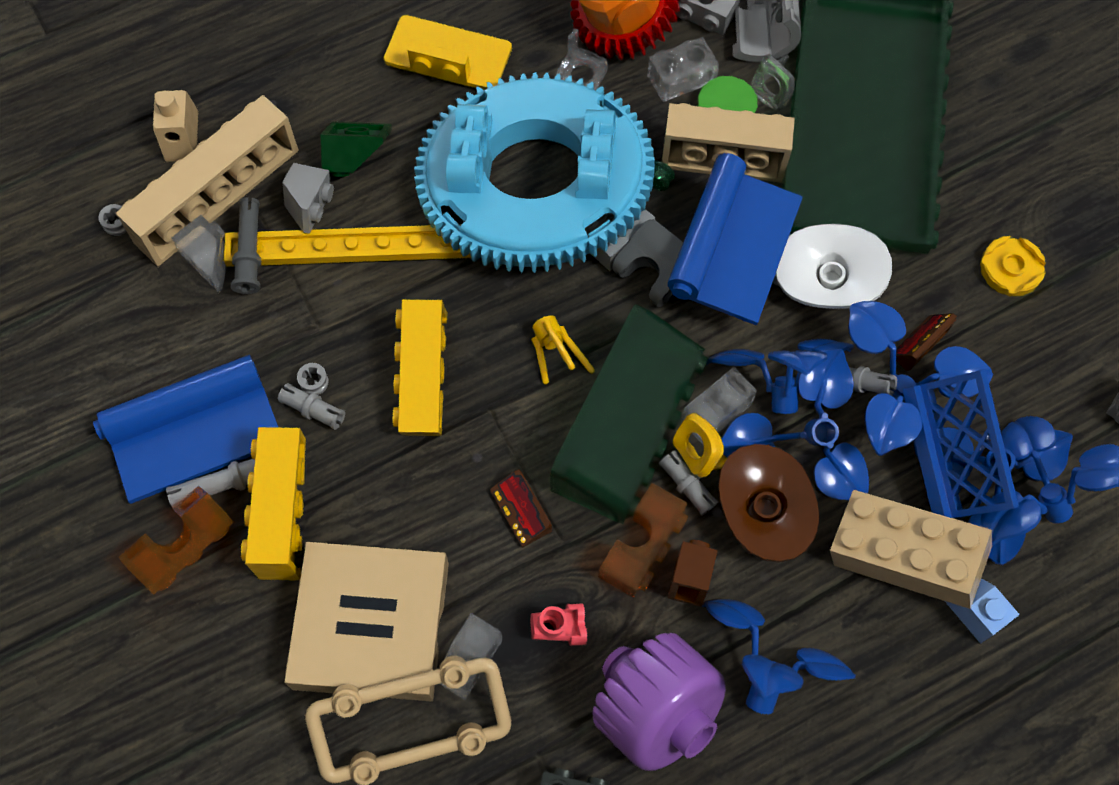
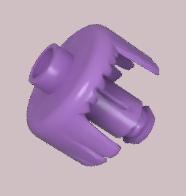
(659, 702)

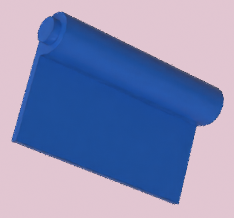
(734, 241)
(186, 428)

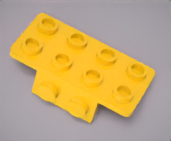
(447, 52)

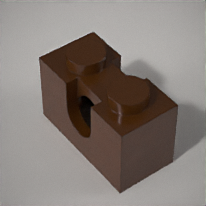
(692, 572)

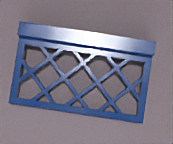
(937, 451)

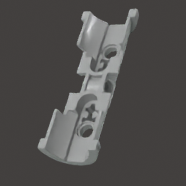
(763, 33)

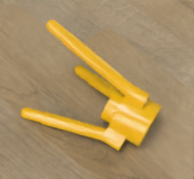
(552, 336)

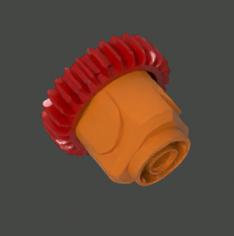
(622, 24)

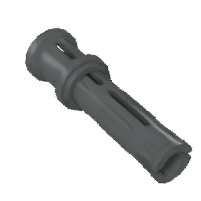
(247, 259)

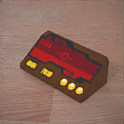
(924, 339)
(521, 508)

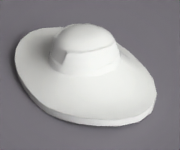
(834, 266)

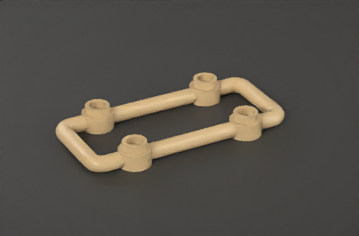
(365, 765)

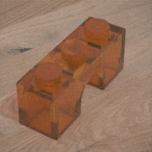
(158, 564)
(630, 566)

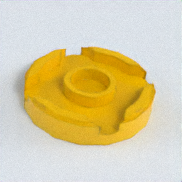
(1013, 266)

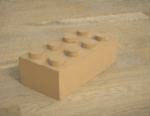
(701, 133)
(912, 548)

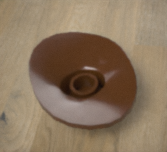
(768, 502)

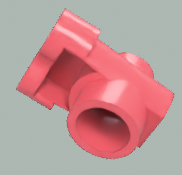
(567, 624)

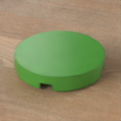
(728, 94)

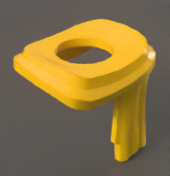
(713, 446)

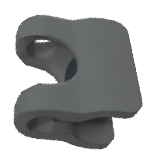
(653, 248)

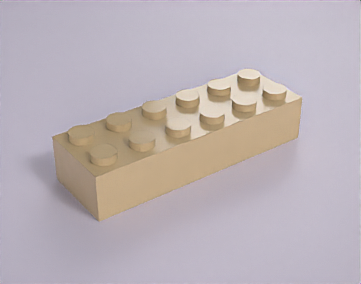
(209, 178)

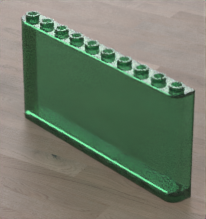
(871, 117)

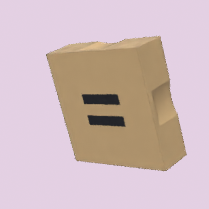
(366, 617)

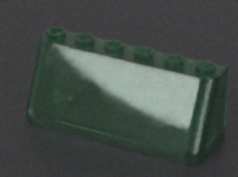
(628, 416)

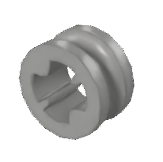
(108, 214)
(307, 370)

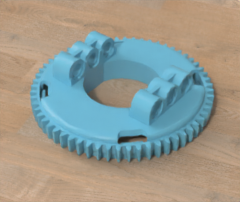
(612, 172)

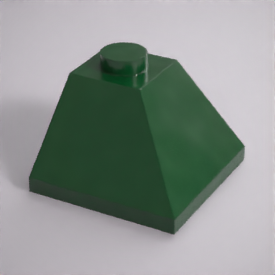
(350, 144)

